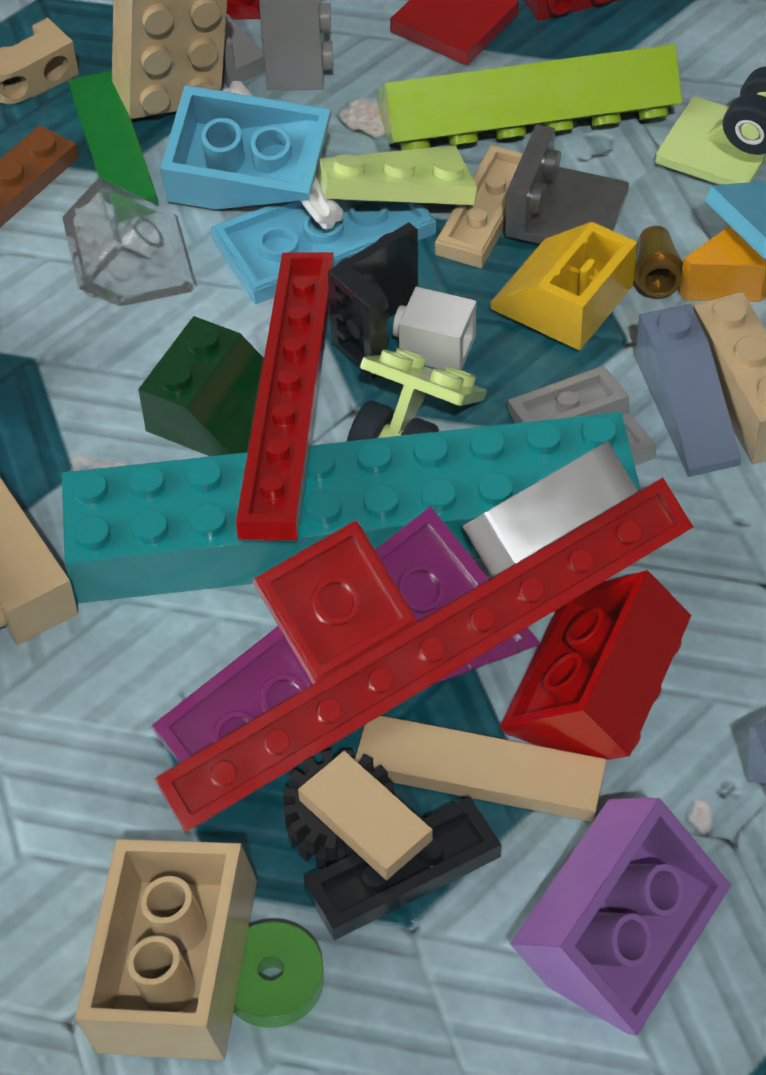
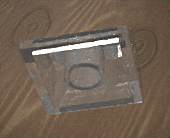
(126, 247)

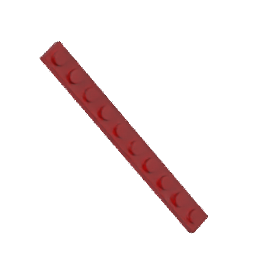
(420, 655)

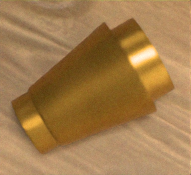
(657, 263)

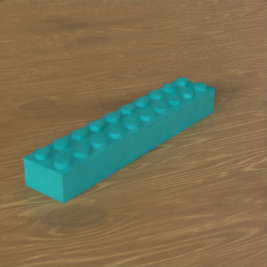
(176, 519)

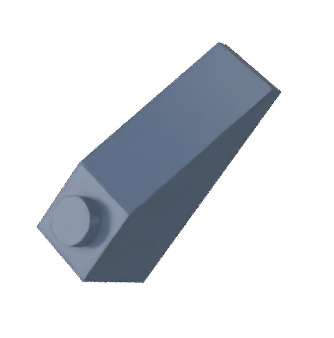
(686, 388)

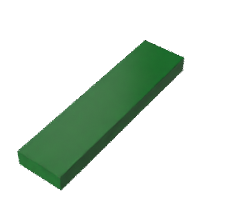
(111, 135)

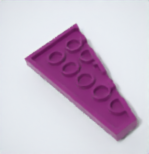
(429, 572)

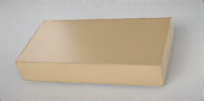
(365, 815)

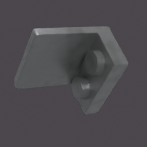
(554, 198)

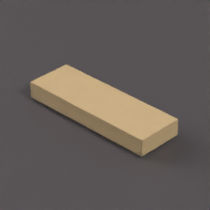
(477, 227)

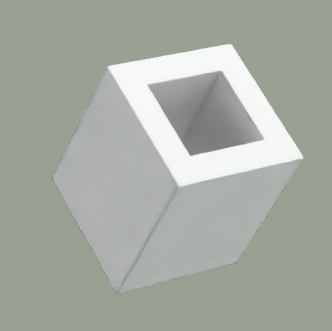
(437, 327)

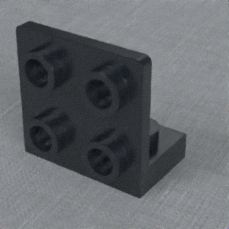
(369, 291)

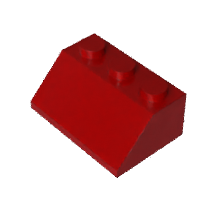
(599, 669)

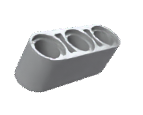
(550, 508)

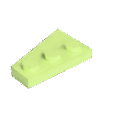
(399, 176)

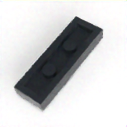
(355, 894)

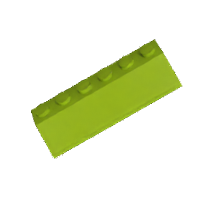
(530, 95)

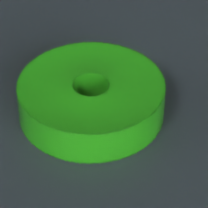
(294, 992)

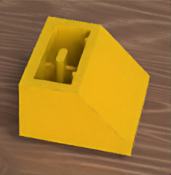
(570, 283)

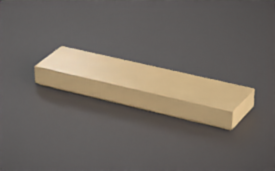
(485, 767)

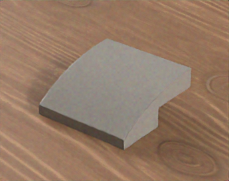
(580, 396)

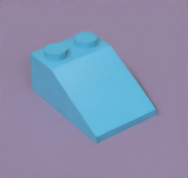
(241, 150)

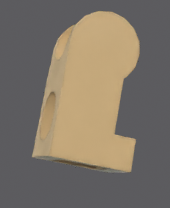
(36, 63)

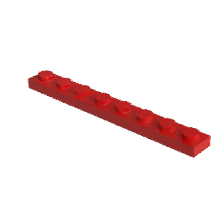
(286, 401)

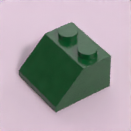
(204, 390)

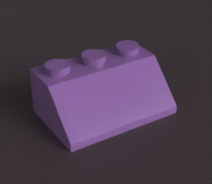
(623, 912)

